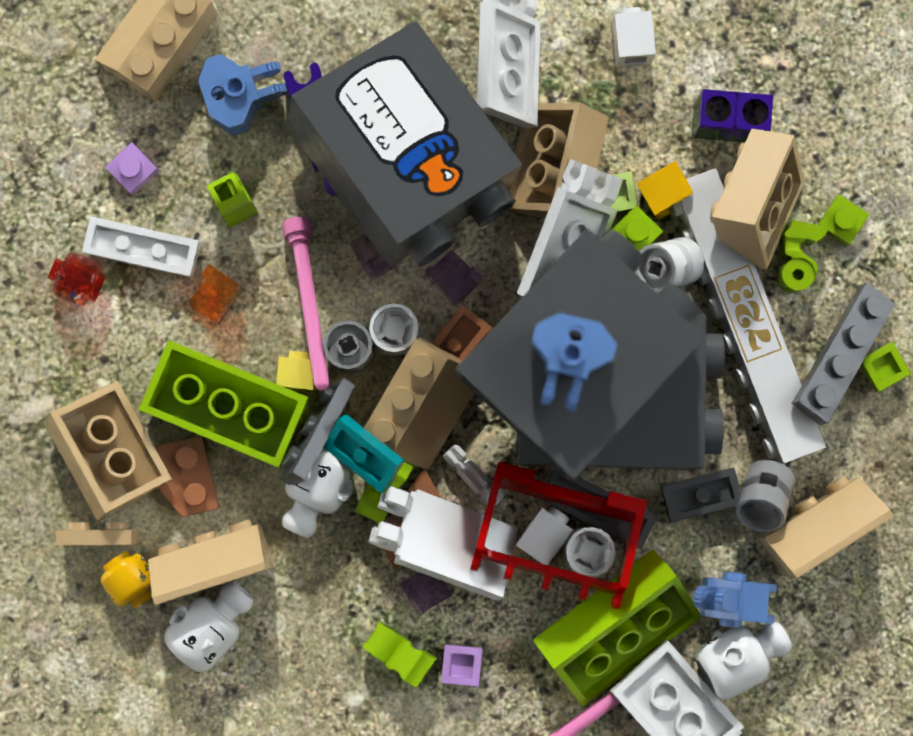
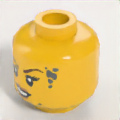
(127, 580)

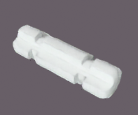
(470, 473)

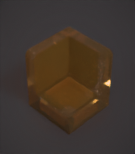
(215, 294)

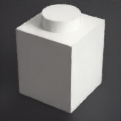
(633, 37)
(544, 535)

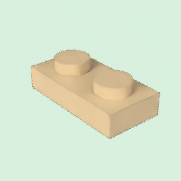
(80, 534)

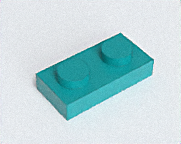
(363, 453)

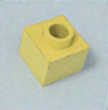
(295, 372)

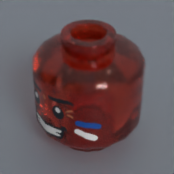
(76, 278)

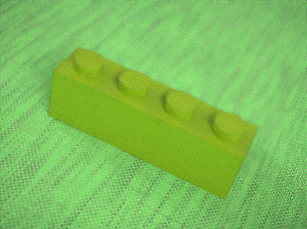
(224, 404)
(602, 644)

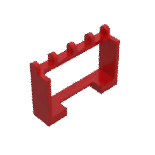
(615, 506)

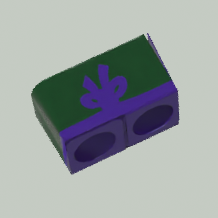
(725, 130)

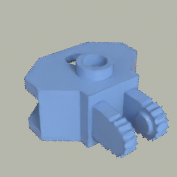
(240, 93)
(570, 357)
(734, 599)

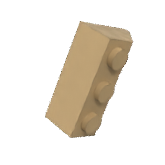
(155, 42)
(562, 134)
(759, 196)
(420, 404)
(107, 450)
(825, 526)
(209, 561)

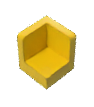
(665, 189)

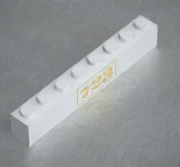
(749, 329)

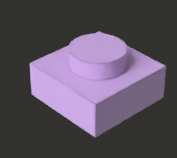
(132, 169)
(461, 665)

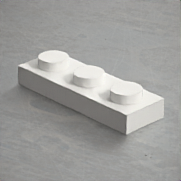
(141, 247)

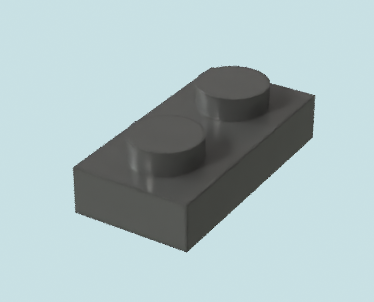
(701, 495)

